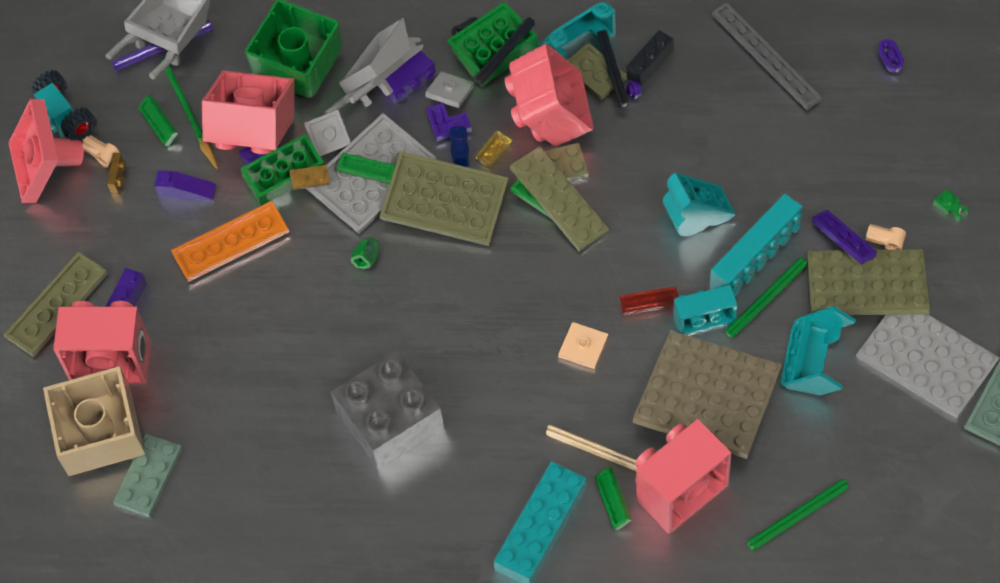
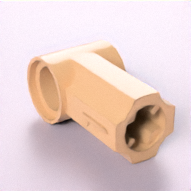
(99, 150)
(890, 238)

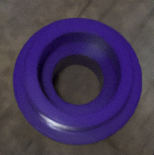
(633, 89)

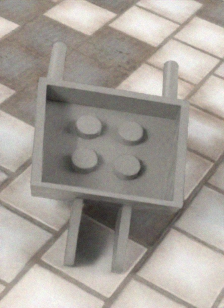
(165, 24)
(379, 60)

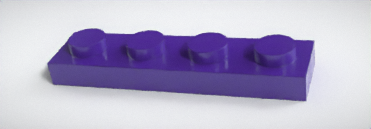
(844, 237)

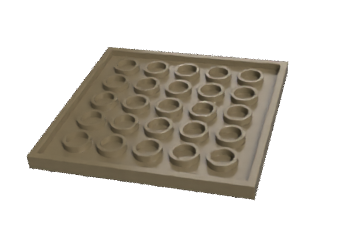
(708, 384)

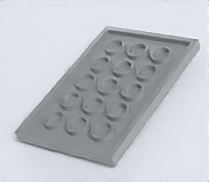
(358, 198)
(929, 360)

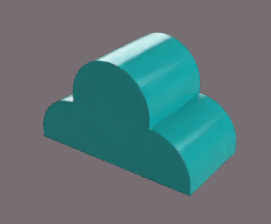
(695, 204)

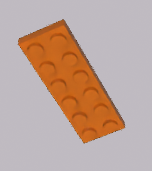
(229, 241)

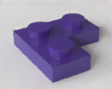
(442, 123)

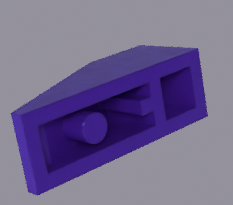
(182, 186)

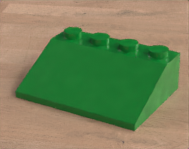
(484, 38)

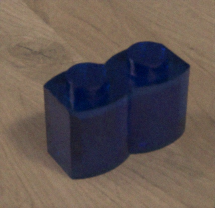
(459, 146)

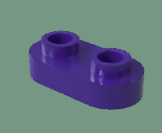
(892, 57)

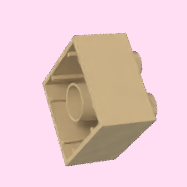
(93, 421)

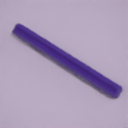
(149, 50)

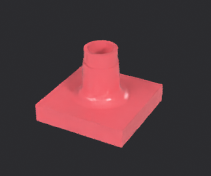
(37, 152)

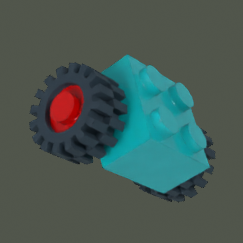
(60, 113)

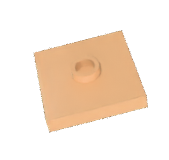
(583, 345)

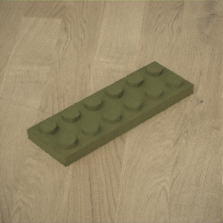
(559, 198)
(39, 320)

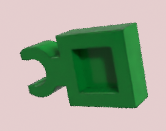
(949, 203)

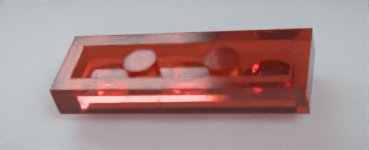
(648, 301)

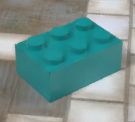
(705, 310)

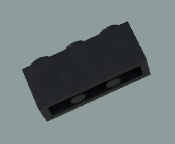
(650, 58)

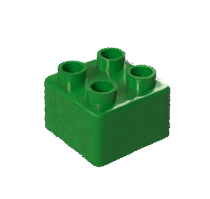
(296, 46)

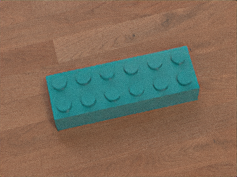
(758, 245)
(540, 524)

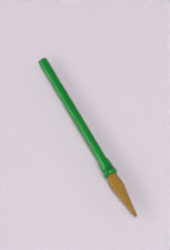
(206, 147)

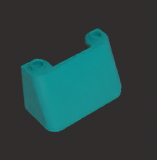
(590, 21)

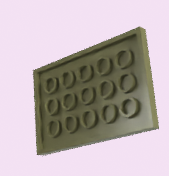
(444, 198)
(882, 286)

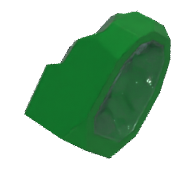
(365, 253)

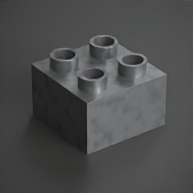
(387, 409)

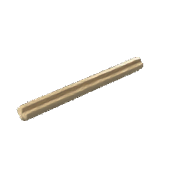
(591, 447)

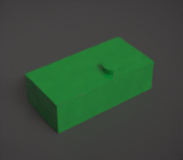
(270, 174)

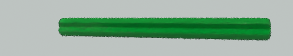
(766, 297)
(797, 514)

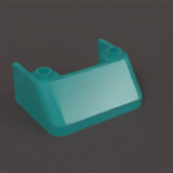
(808, 351)

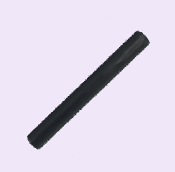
(504, 50)
(613, 68)

